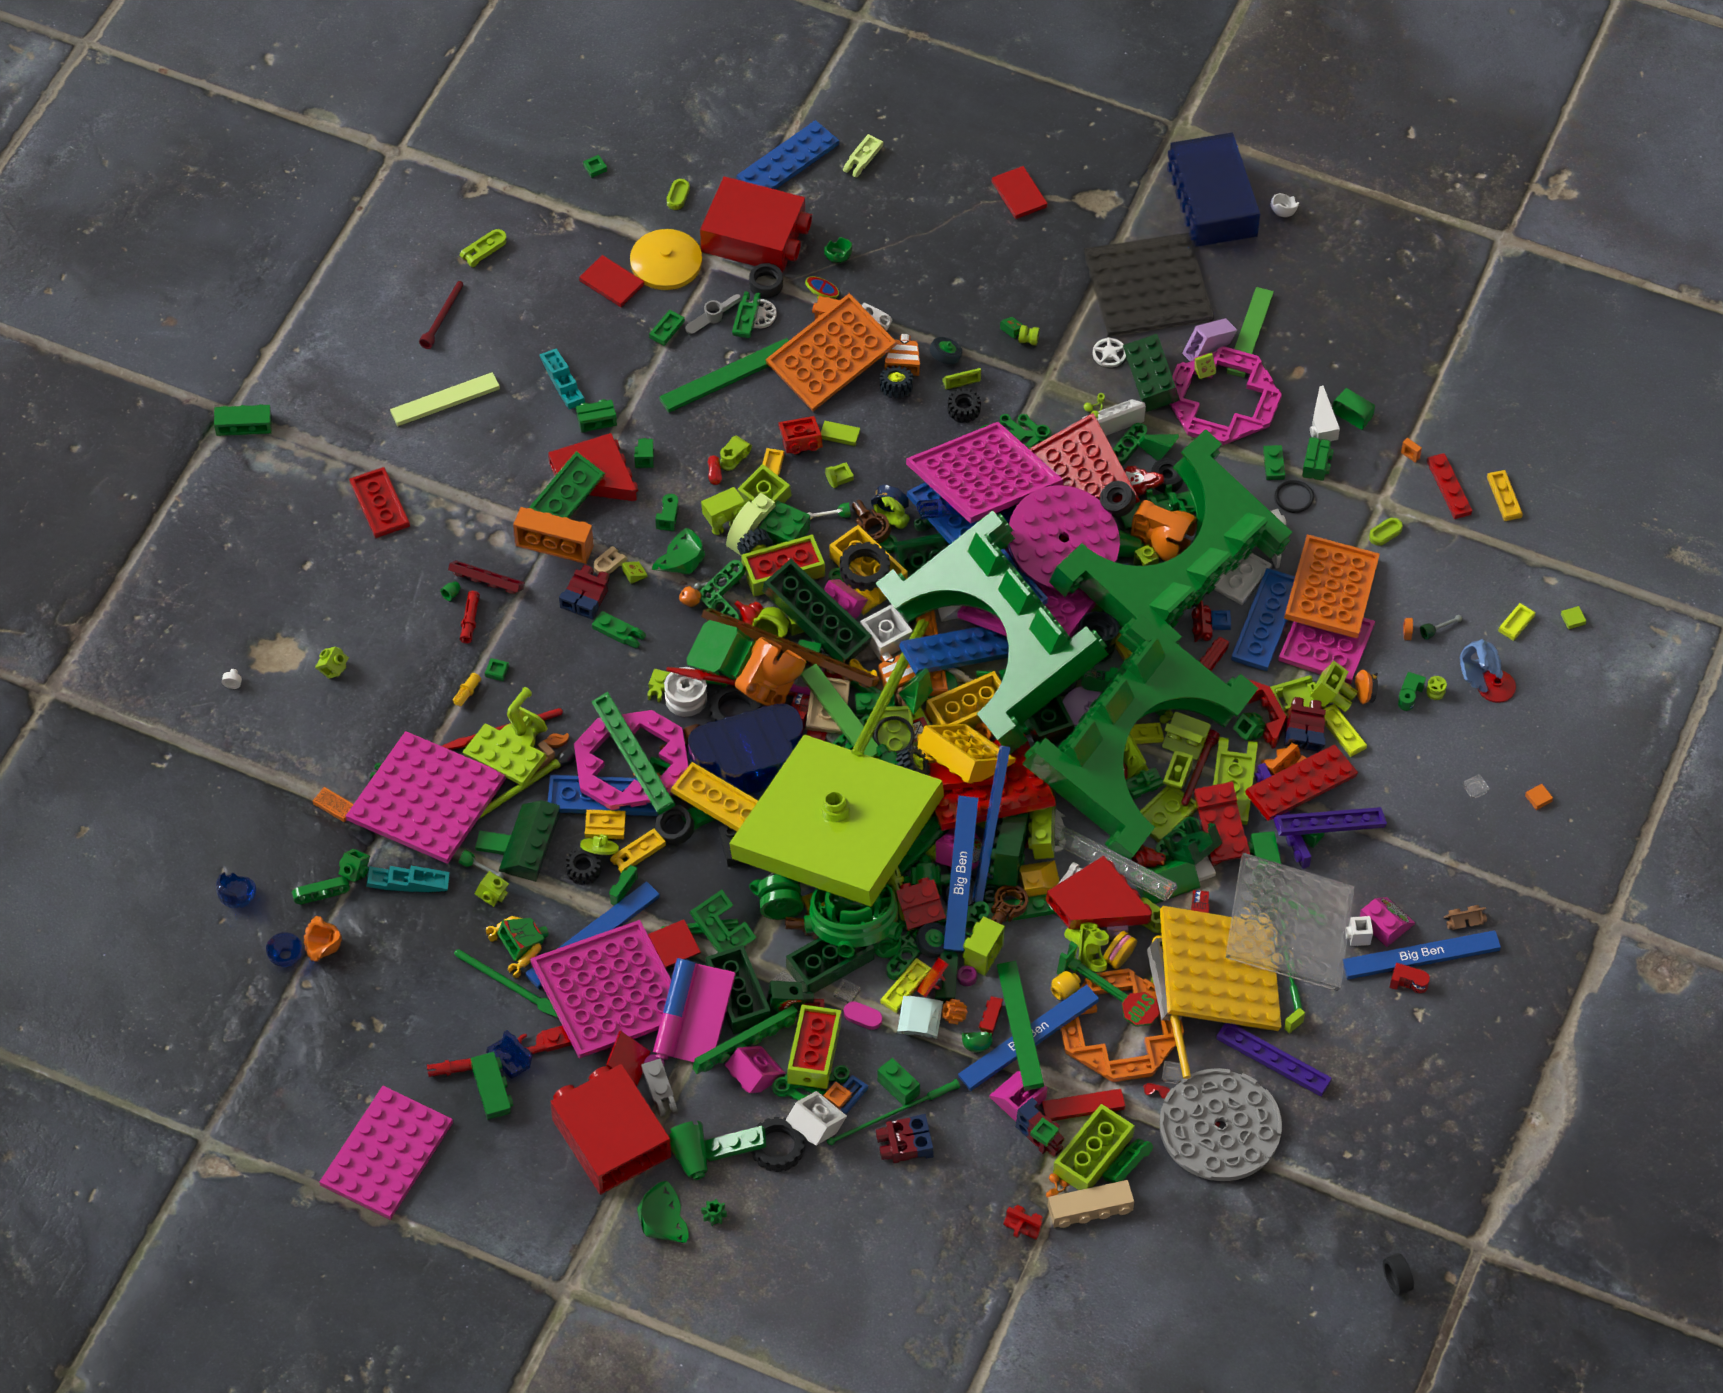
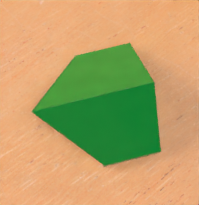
(1157, 445)
(917, 690)

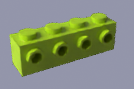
(1043, 831)

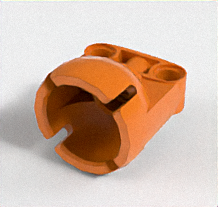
(1163, 529)
(766, 677)

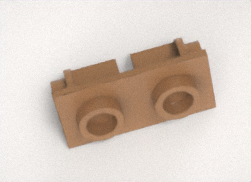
(1458, 918)

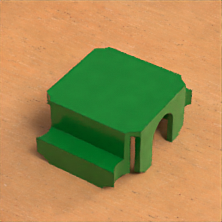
(720, 649)

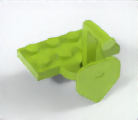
(511, 748)

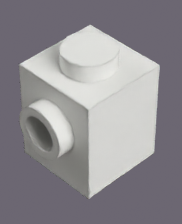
(1359, 931)

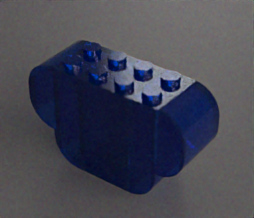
(748, 746)

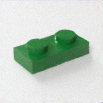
(666, 327)
(1274, 462)
(625, 883)

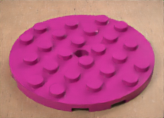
(1053, 512)

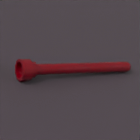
(427, 340)
(1211, 740)

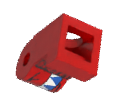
(801, 704)
(1200, 901)
(1410, 978)

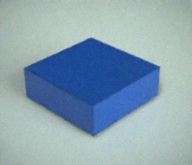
(1221, 620)

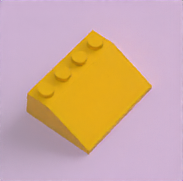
(961, 750)

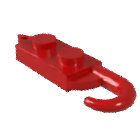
(548, 1040)

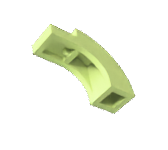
(748, 519)

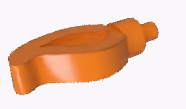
(557, 740)

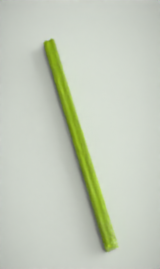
(886, 694)

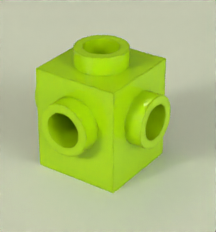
(332, 662)
(492, 889)

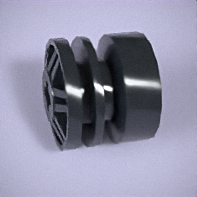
(1105, 626)

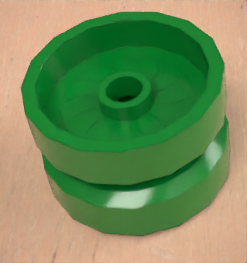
(779, 897)

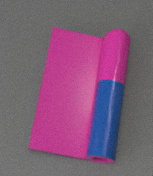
(693, 1010)

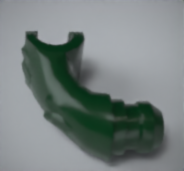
(922, 525)

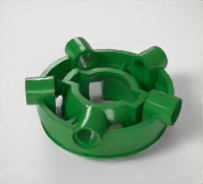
(855, 927)

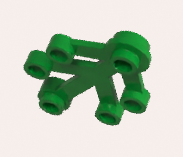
(1021, 434)
(790, 1088)

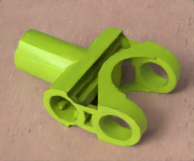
(1089, 941)

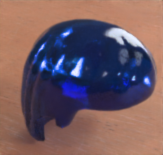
(235, 890)

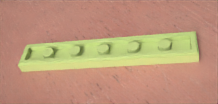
(444, 399)

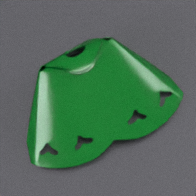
(685, 558)
(658, 1218)

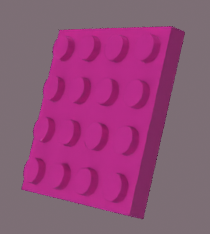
(1317, 648)

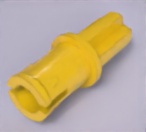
(466, 689)

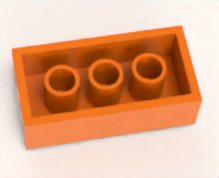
(553, 535)

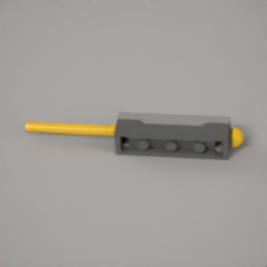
(1156, 961)

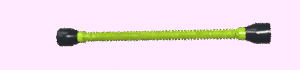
(564, 758)

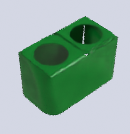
(1353, 408)

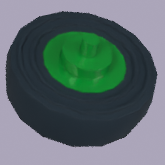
(946, 350)
(931, 939)

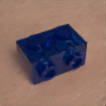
(513, 1056)

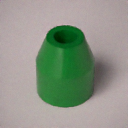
(450, 590)

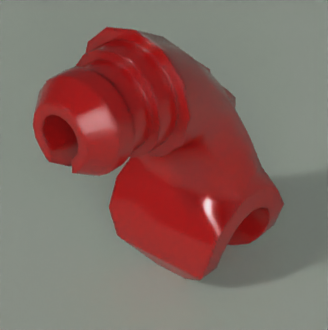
(714, 470)

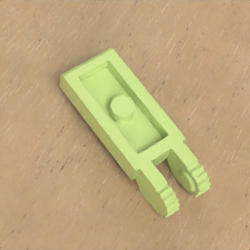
(863, 155)

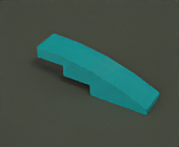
(562, 378)
(411, 880)

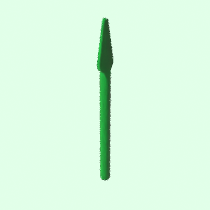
(542, 1003)

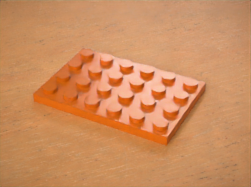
(831, 352)
(1332, 586)

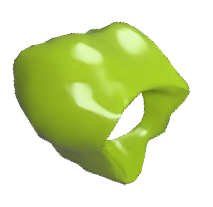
(773, 621)

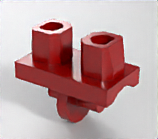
(1023, 1223)

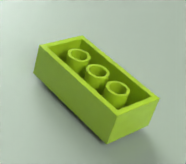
(1093, 1148)

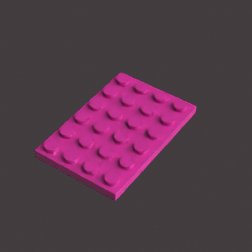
(386, 1152)

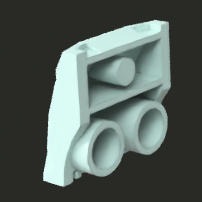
(920, 1016)

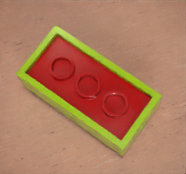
(766, 561)
(814, 1046)

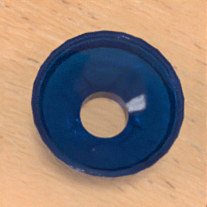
(284, 942)

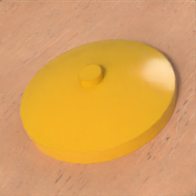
(666, 259)

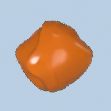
(690, 596)

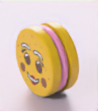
(1120, 949)

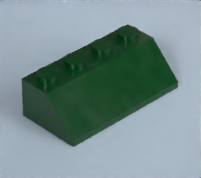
(916, 552)
(530, 839)

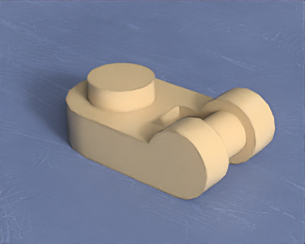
(605, 564)

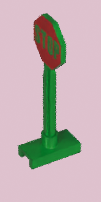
(1137, 1008)

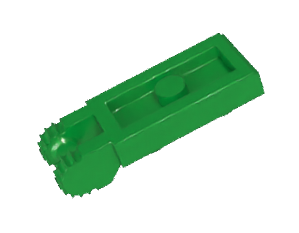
(746, 316)
(618, 629)
(1127, 1161)

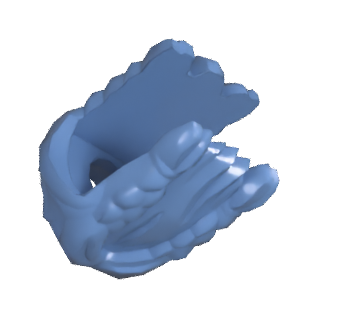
(1474, 669)

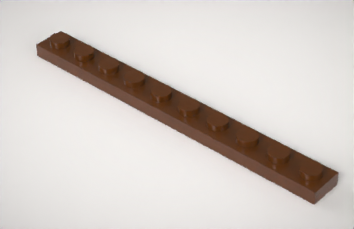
(831, 665)

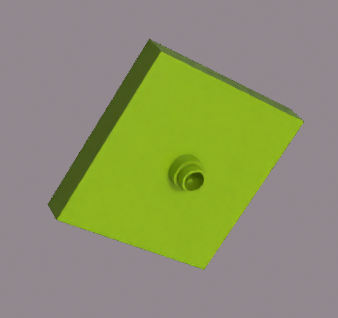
(837, 820)

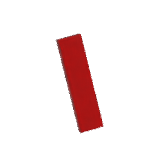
(1083, 1104)

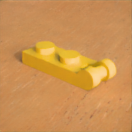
(638, 850)

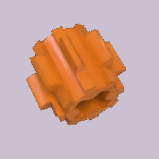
(954, 1011)

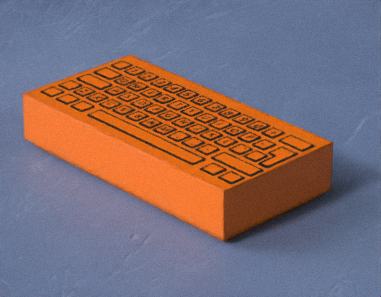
(332, 804)

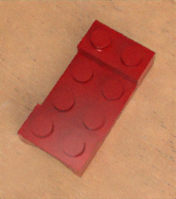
(1219, 806)

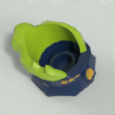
(891, 503)

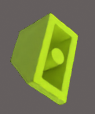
(1178, 769)

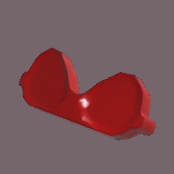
(1149, 1088)

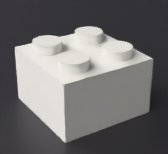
(887, 630)
(816, 1118)

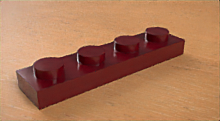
(493, 579)

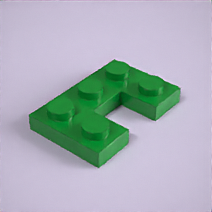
(707, 919)

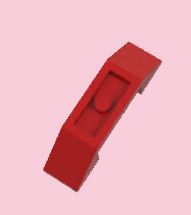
(1276, 714)

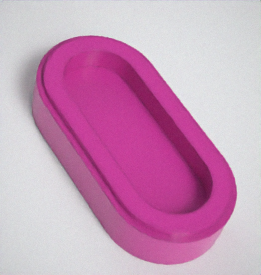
(862, 1015)

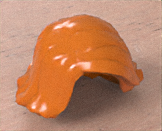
(321, 939)

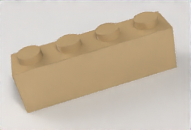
(1090, 1204)

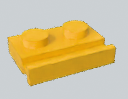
(606, 823)

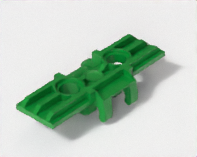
(1166, 500)

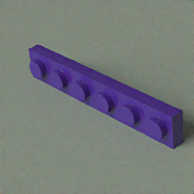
(1330, 821)
(1297, 843)
(1274, 1058)

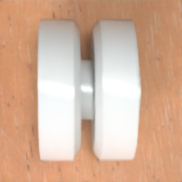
(685, 695)

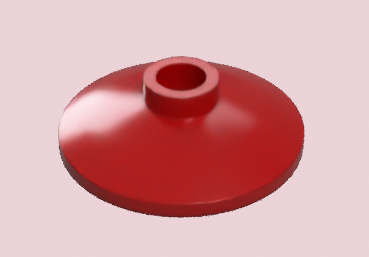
(1498, 692)

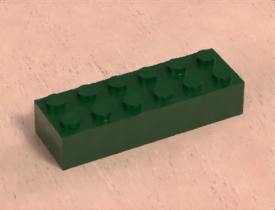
(816, 612)

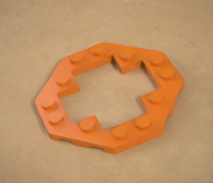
(1096, 1055)

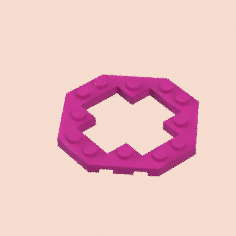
(1240, 425)
(634, 795)

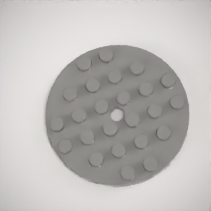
(1212, 1152)

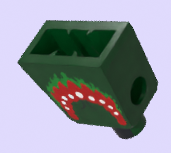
(785, 994)

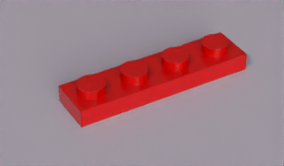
(1449, 486)

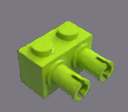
(722, 508)
(1330, 684)

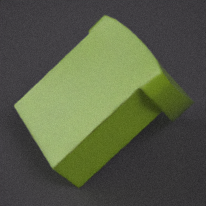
(839, 474)

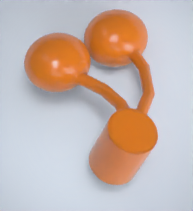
(1054, 1178)

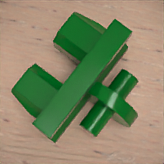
(1144, 782)

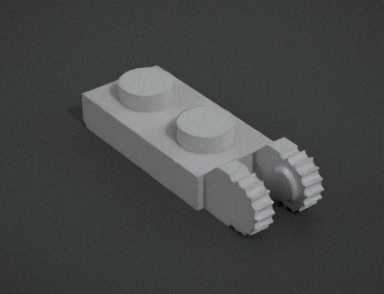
(659, 1085)

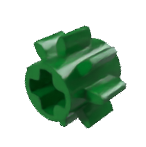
(714, 1212)

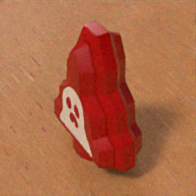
(1143, 480)

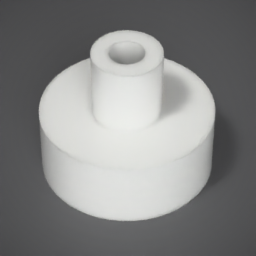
(232, 679)

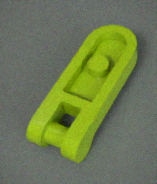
(484, 247)

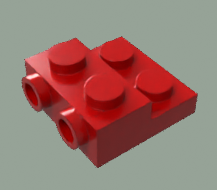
(800, 435)
(920, 903)

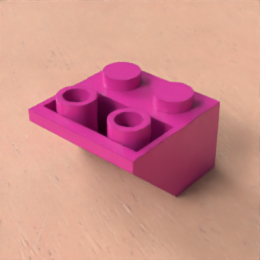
(846, 597)
(1011, 1095)

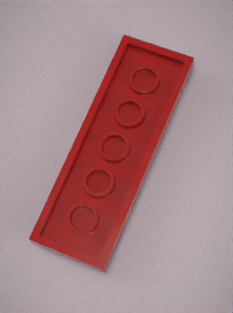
(1301, 782)

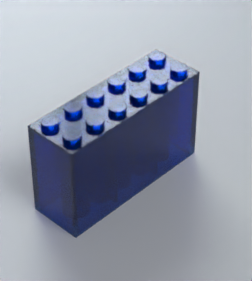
(1213, 189)

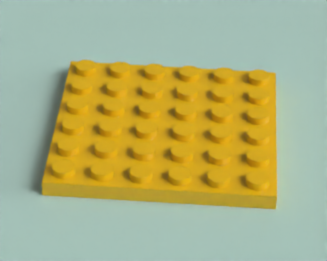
(1208, 984)

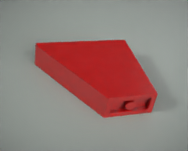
(605, 455)
(1098, 897)

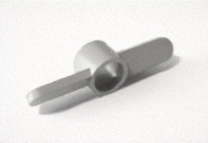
(713, 318)

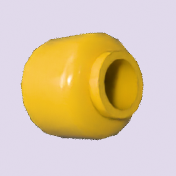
(1065, 985)

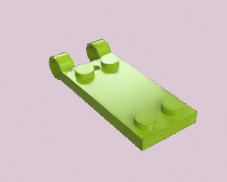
(1239, 773)

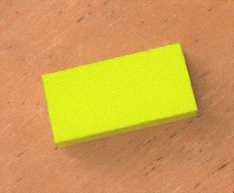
(1516, 621)

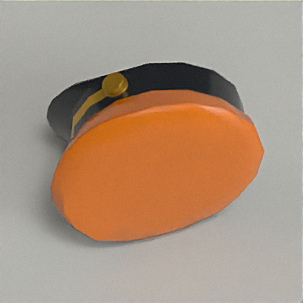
(1367, 686)

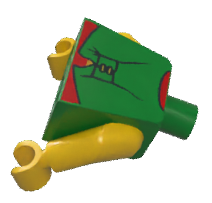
(520, 938)

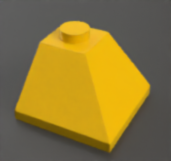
(1038, 877)

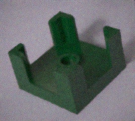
(1195, 844)

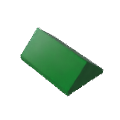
(1179, 872)

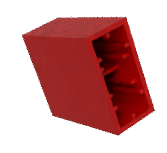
(754, 224)
(610, 1127)

